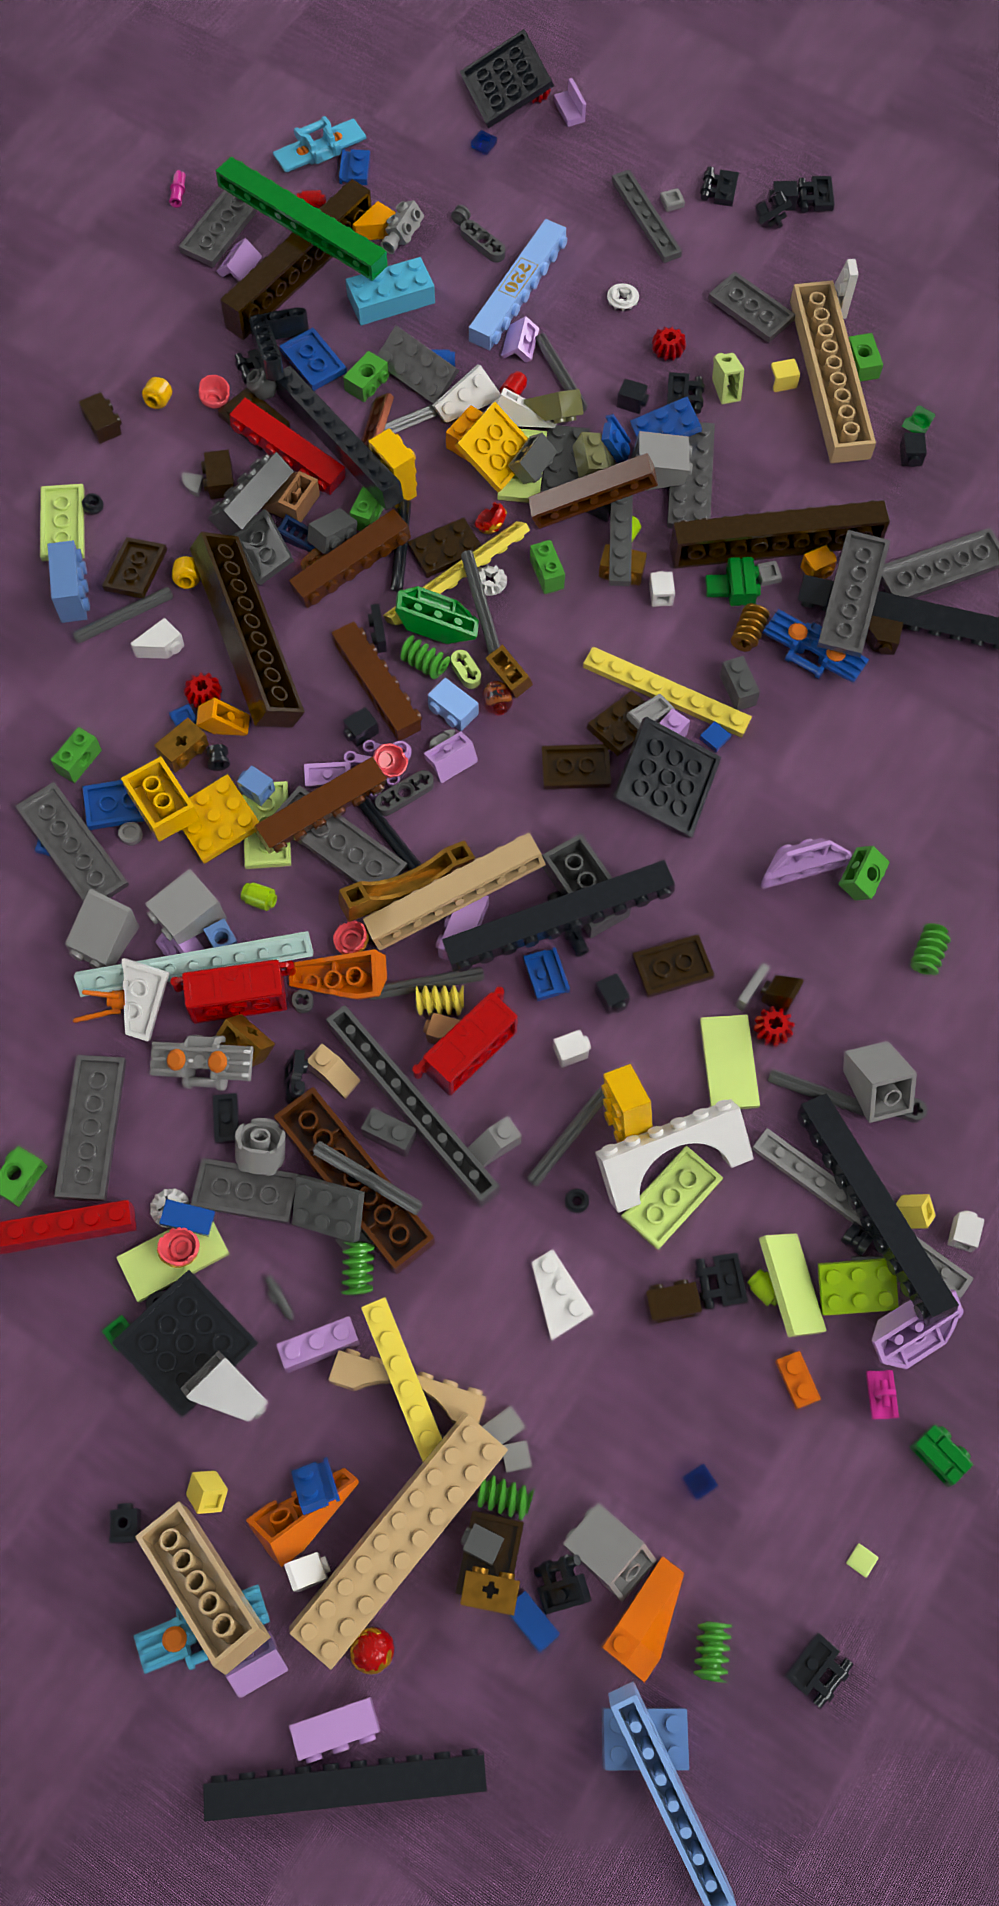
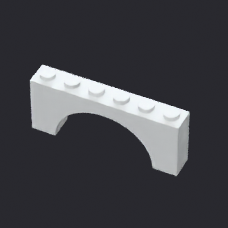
(627, 1161)

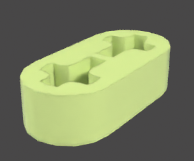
(461, 671)

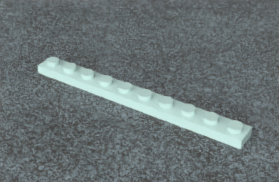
(281, 948)

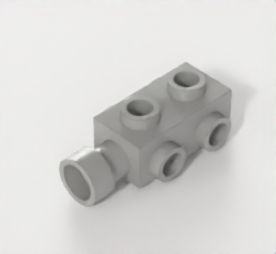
(402, 225)

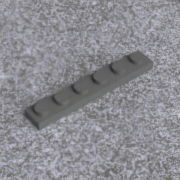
(646, 216)
(620, 542)

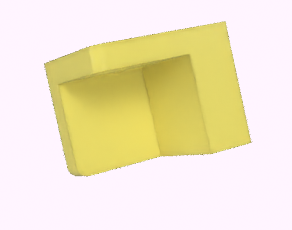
(785, 374)
(917, 1210)
(206, 1492)

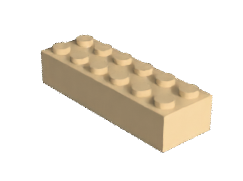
(202, 1588)

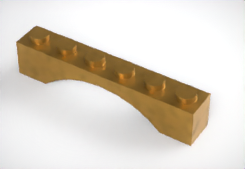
(366, 897)

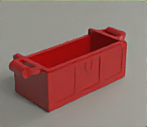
(234, 990)
(469, 1043)

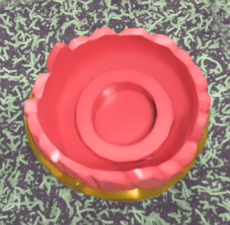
(351, 937)
(178, 1247)

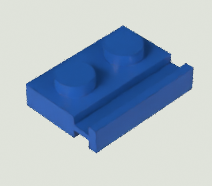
(354, 166)
(616, 439)
(546, 974)
(315, 1486)

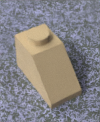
(332, 1071)

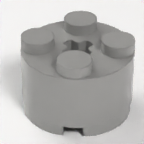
(260, 1146)

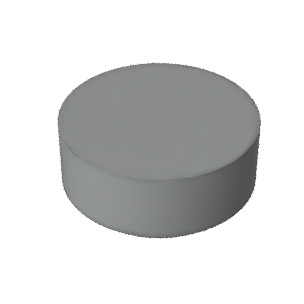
(130, 833)

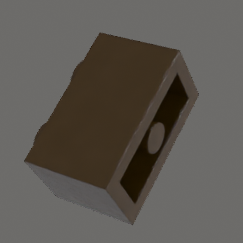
(100, 417)
(218, 473)
(672, 1302)

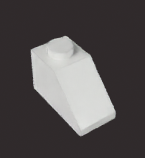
(158, 642)
(307, 1571)

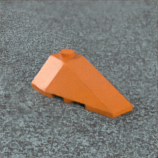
(345, 975)
(286, 1530)
(644, 1625)

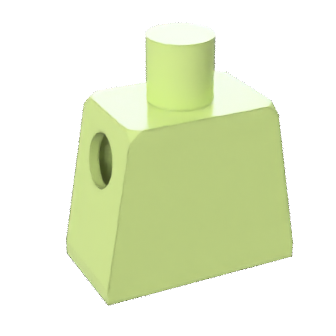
(728, 371)

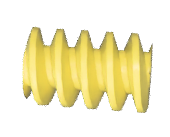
(440, 1000)

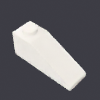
(519, 413)

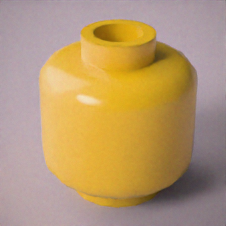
(157, 392)
(185, 572)

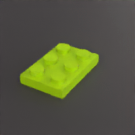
(857, 1287)

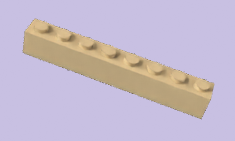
(454, 891)

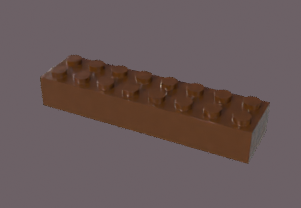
(389, 1227)

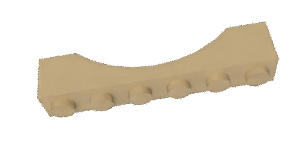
(356, 1373)

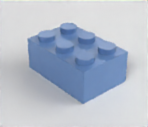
(68, 581)
(671, 1727)

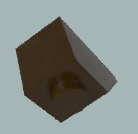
(884, 635)
(781, 992)

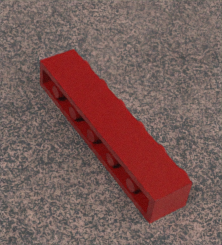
(295, 450)
(67, 1226)

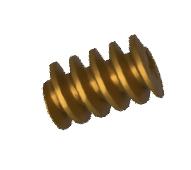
(749, 627)

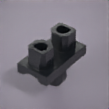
(780, 204)

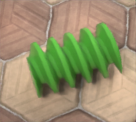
(424, 659)
(930, 949)
(358, 1268)
(505, 1497)
(712, 1651)

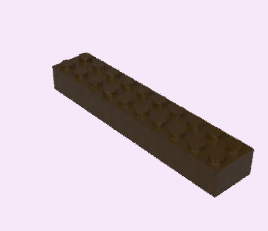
(288, 265)
(773, 533)
(247, 631)

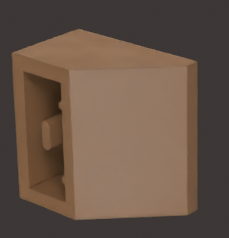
(294, 496)

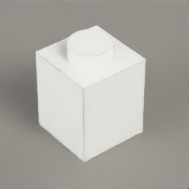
(661, 589)
(571, 1048)
(966, 1231)

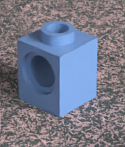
(256, 785)
(218, 931)

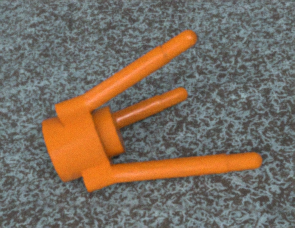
(115, 999)

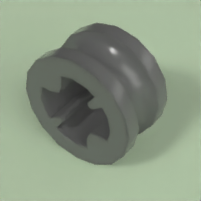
(460, 214)
(304, 994)

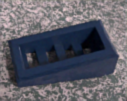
(289, 538)

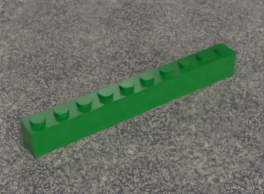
(302, 218)

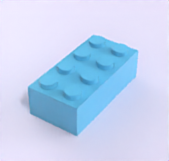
(392, 292)

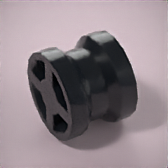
(217, 757)

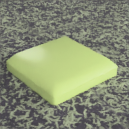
(862, 1560)

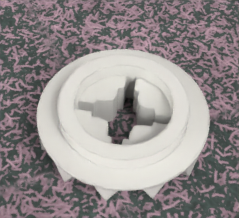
(626, 291)
(500, 579)
(159, 1202)

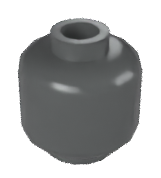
(259, 385)

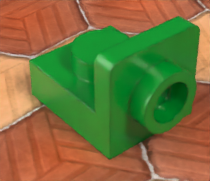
(919, 421)

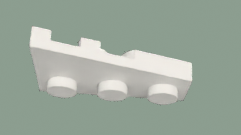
(846, 284)
(472, 389)
(143, 996)
(560, 1297)

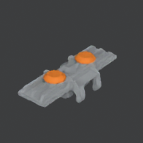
(201, 1052)

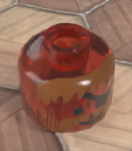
(497, 697)

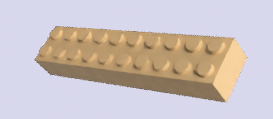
(832, 372)
(397, 1541)

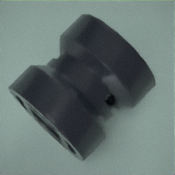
(857, 1238)

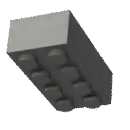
(250, 494)
(575, 867)

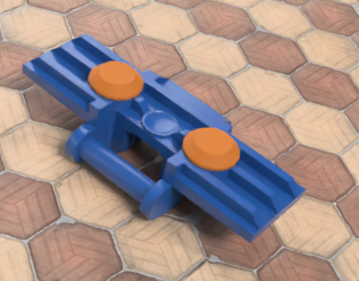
(804, 636)

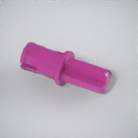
(177, 189)

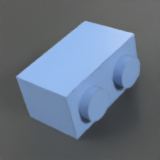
(452, 704)

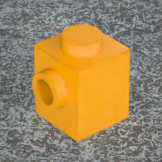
(819, 562)

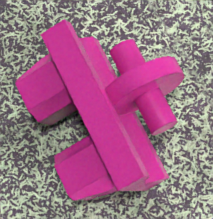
(882, 1395)

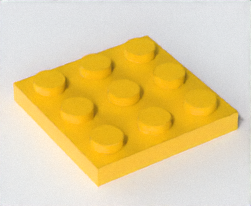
(492, 445)
(222, 819)

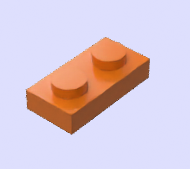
(798, 1380)

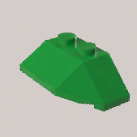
(435, 616)

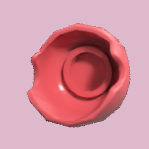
(214, 391)
(390, 760)

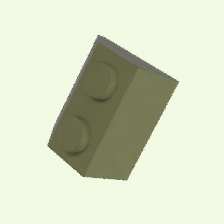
(557, 406)
(591, 454)

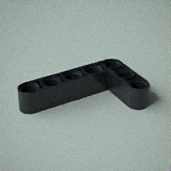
(272, 326)

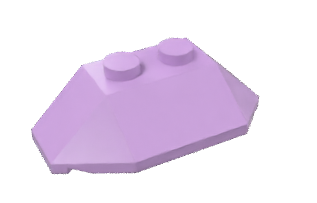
(804, 860)
(905, 1339)

